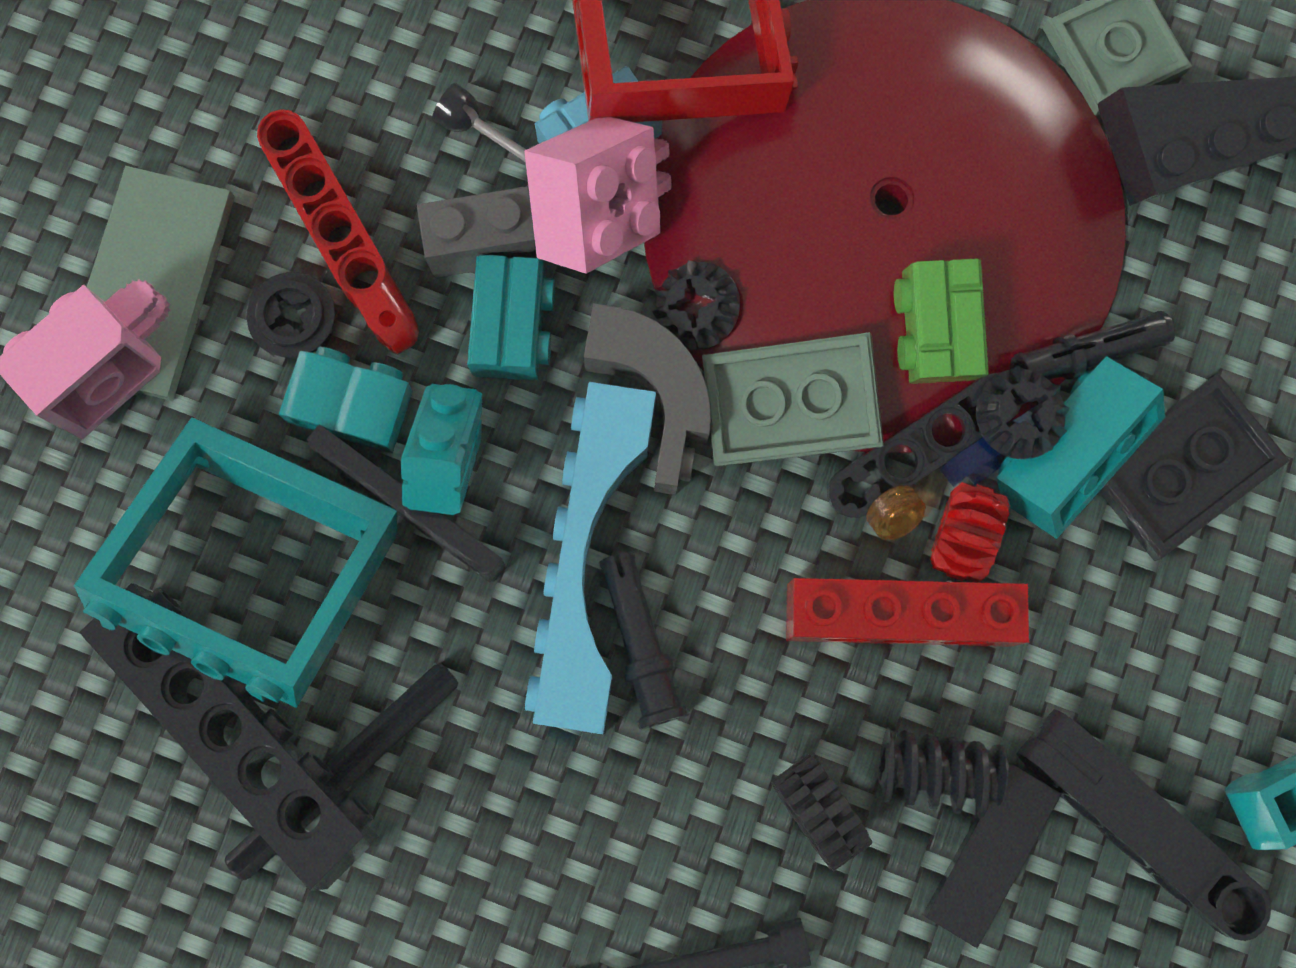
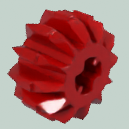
(970, 532)

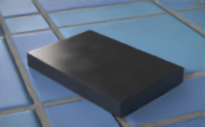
(1192, 468)

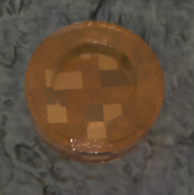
(896, 512)

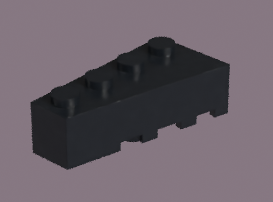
(1196, 131)

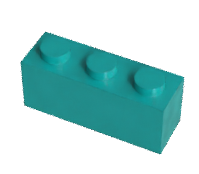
(1105, 425)

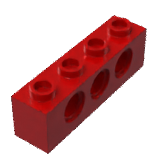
(907, 612)

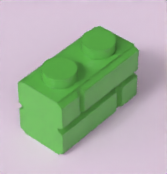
(942, 321)

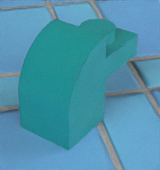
(1267, 805)

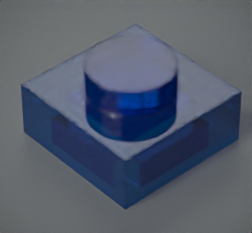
(973, 463)

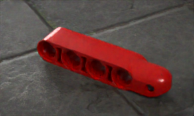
(303, 164)

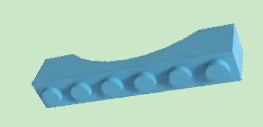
(612, 443)

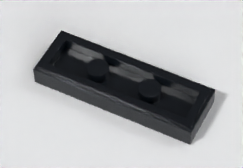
(991, 858)

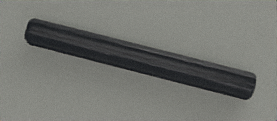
(356, 758)

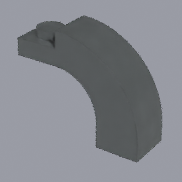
(650, 355)

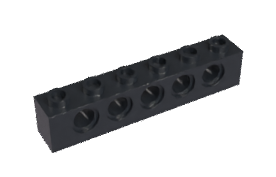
(236, 769)

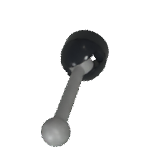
(459, 112)

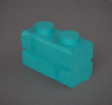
(508, 318)
(442, 449)

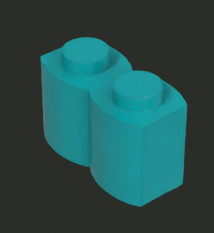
(347, 399)

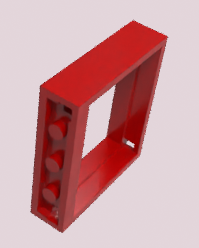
(689, 96)

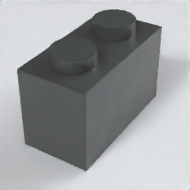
(474, 226)

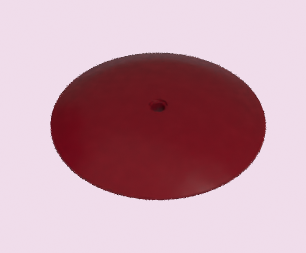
(916, 109)

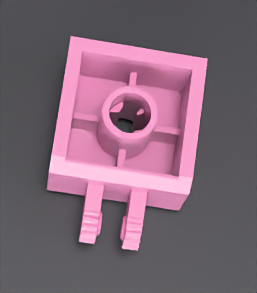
(595, 192)
(86, 356)

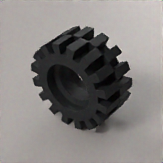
(821, 812)

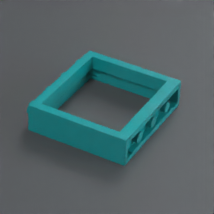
(277, 481)

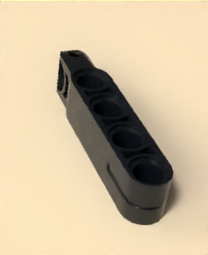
(1146, 827)

